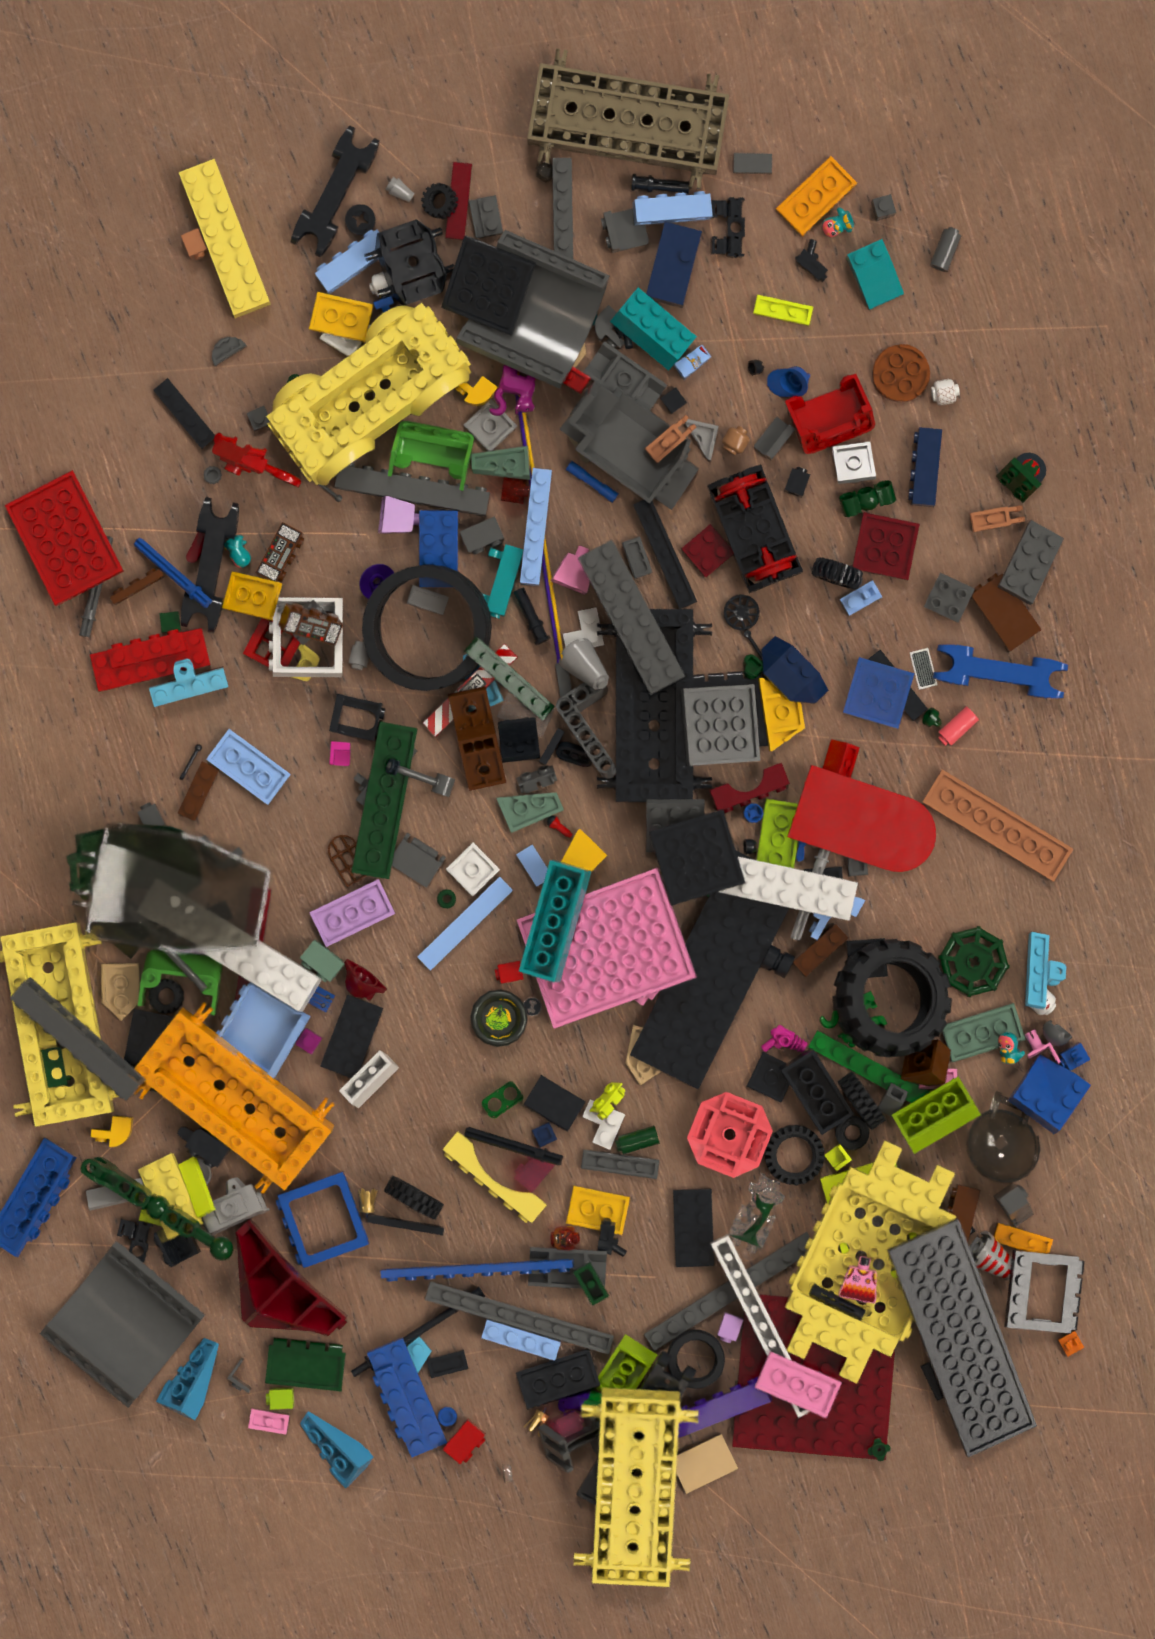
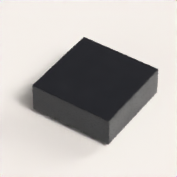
(673, 400)

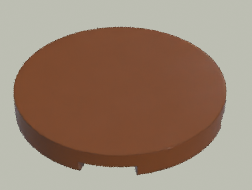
(901, 373)

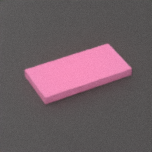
(798, 1384)

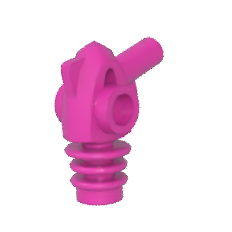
(785, 1038)

